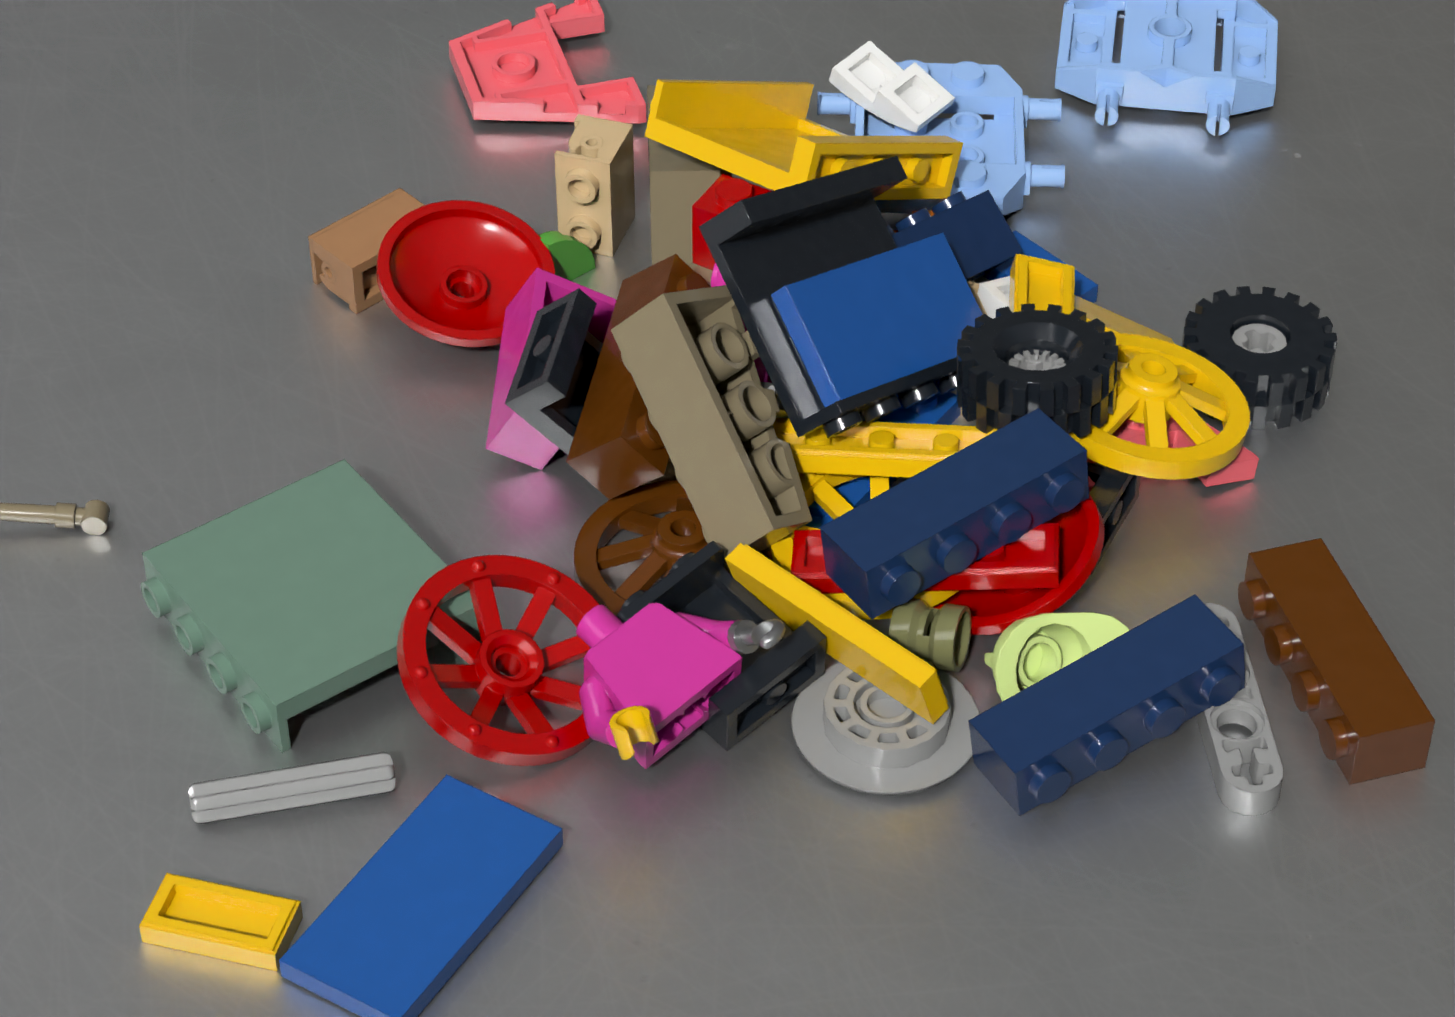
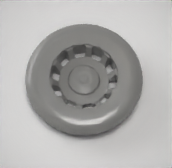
(882, 742)

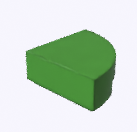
(569, 255)

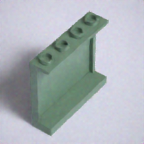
(296, 594)

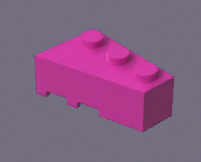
(508, 431)

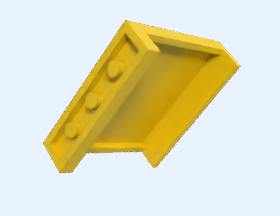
(765, 137)

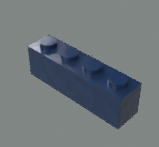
(972, 228)
(955, 513)
(1107, 704)

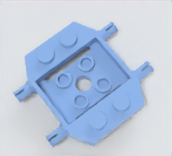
(1169, 57)
(991, 149)

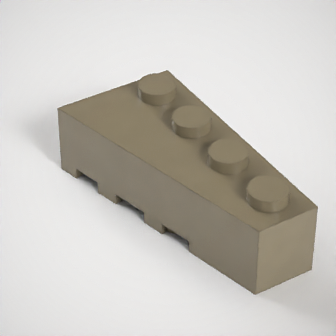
(675, 185)
(714, 416)

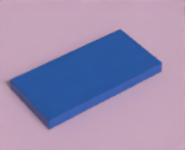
(878, 317)
(422, 903)

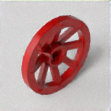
(500, 651)

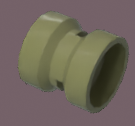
(933, 633)

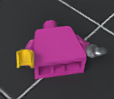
(655, 674)

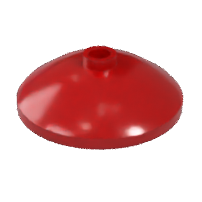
(453, 253)
(1080, 548)

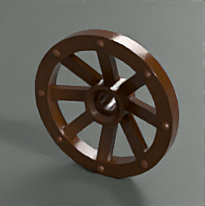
(661, 544)

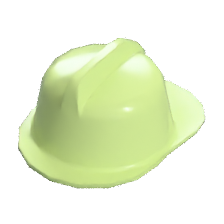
(1045, 644)

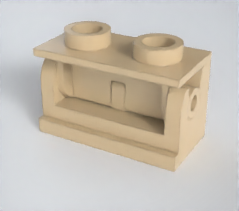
(596, 184)

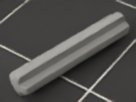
(292, 787)

